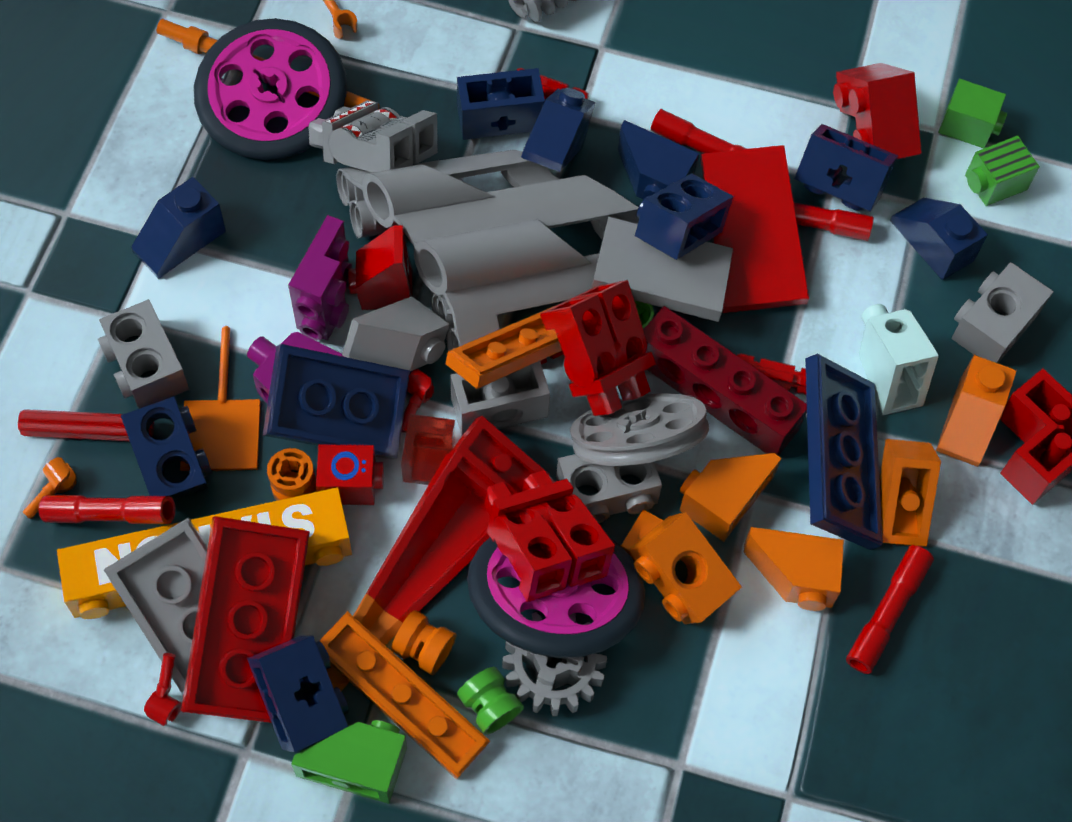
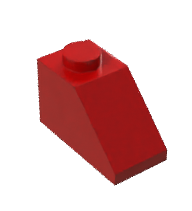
(382, 271)

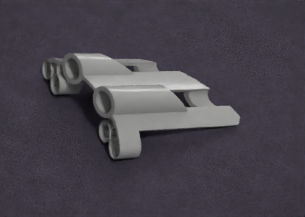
(482, 247)

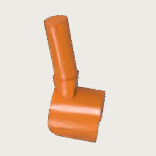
(341, 17)
(60, 479)

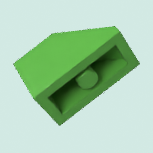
(356, 760)

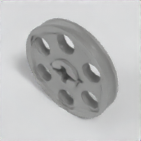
(641, 430)

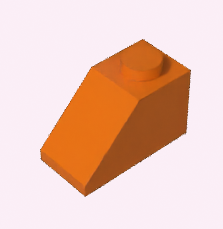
(976, 410)
(726, 490)
(908, 491)
(798, 565)

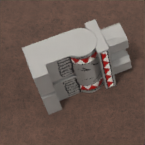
(375, 137)

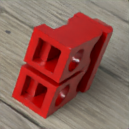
(602, 345)
(547, 535)

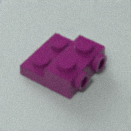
(321, 282)

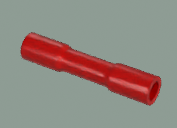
(688, 134)
(835, 221)
(131, 509)
(877, 631)

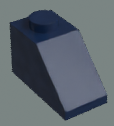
(559, 129)
(652, 159)
(178, 227)
(941, 234)

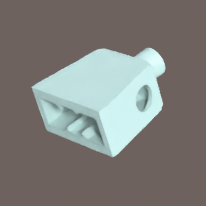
(896, 358)

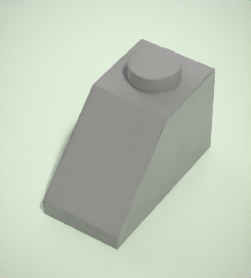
(397, 336)

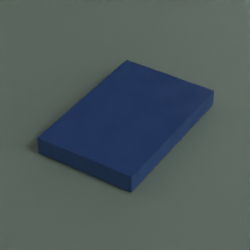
(335, 401)

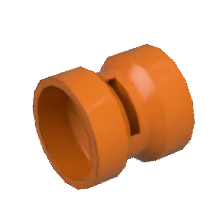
(293, 483)
(423, 642)

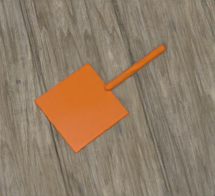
(226, 427)

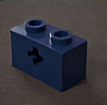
(499, 103)
(866, 168)
(279, 675)

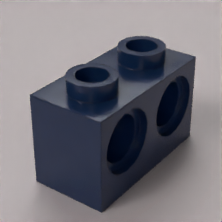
(683, 216)
(156, 455)

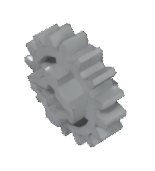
(568, 671)

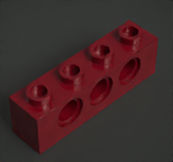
(723, 382)

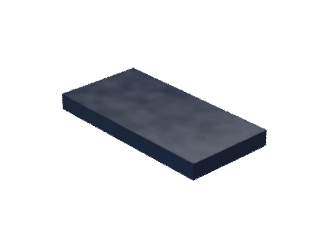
(843, 453)

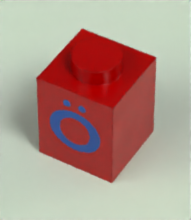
(351, 470)

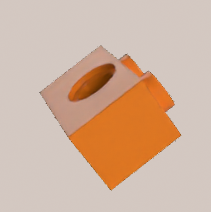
(708, 577)

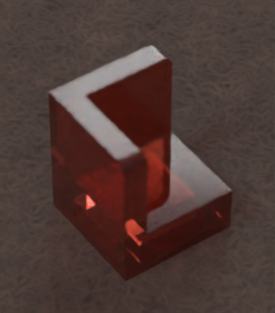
(425, 447)

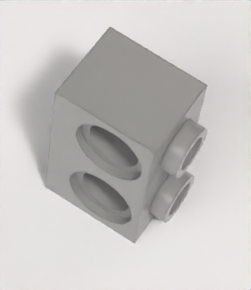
(144, 354)
(613, 493)

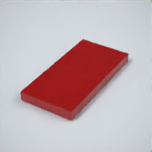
(759, 227)
(242, 610)

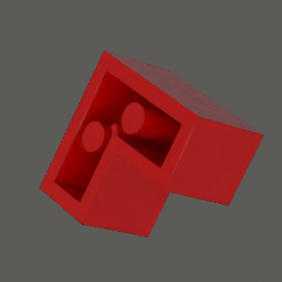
(883, 105)
(1043, 420)

